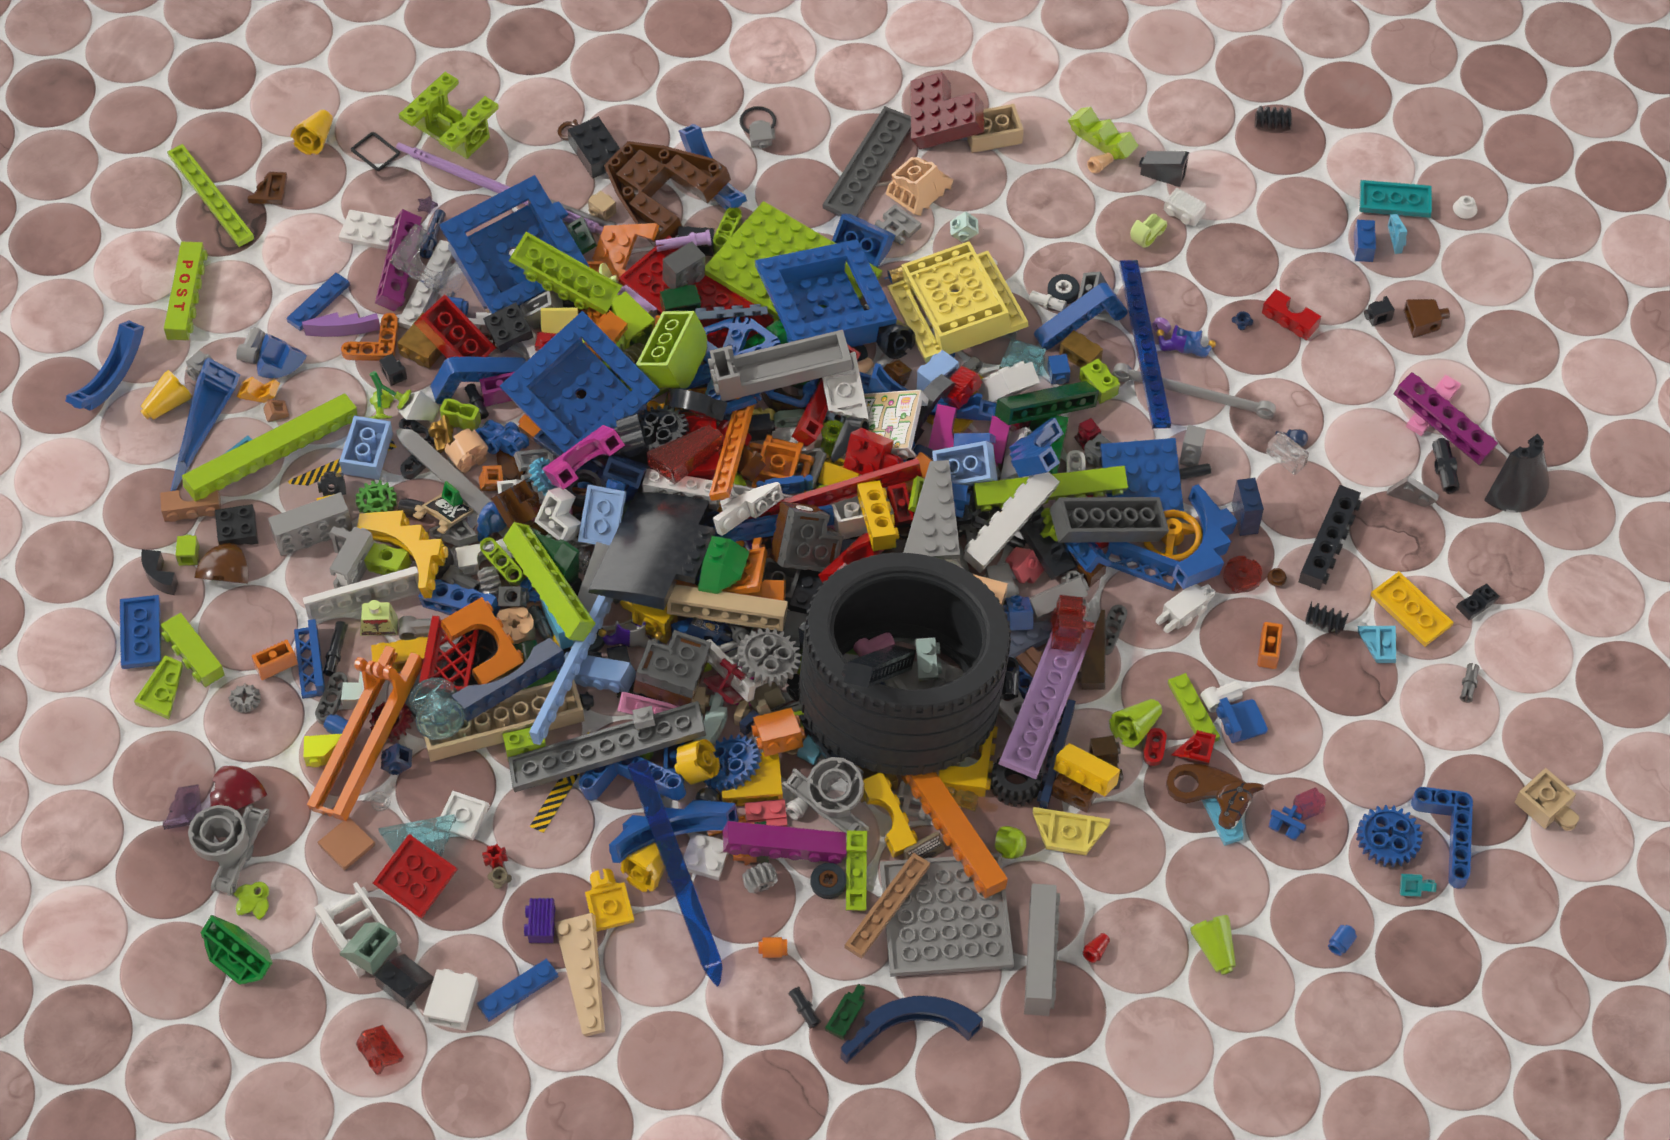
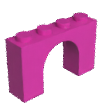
(943, 436)
(602, 441)

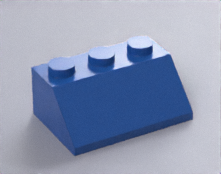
(872, 239)

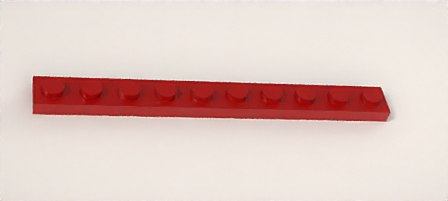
(848, 488)

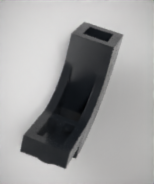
(695, 403)

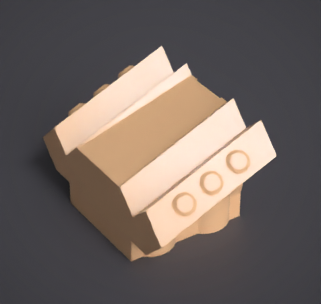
(918, 185)

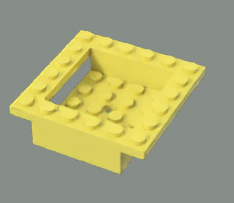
(960, 319)

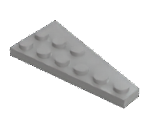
(934, 521)

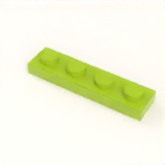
(1192, 705)

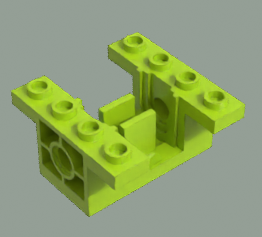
(446, 124)

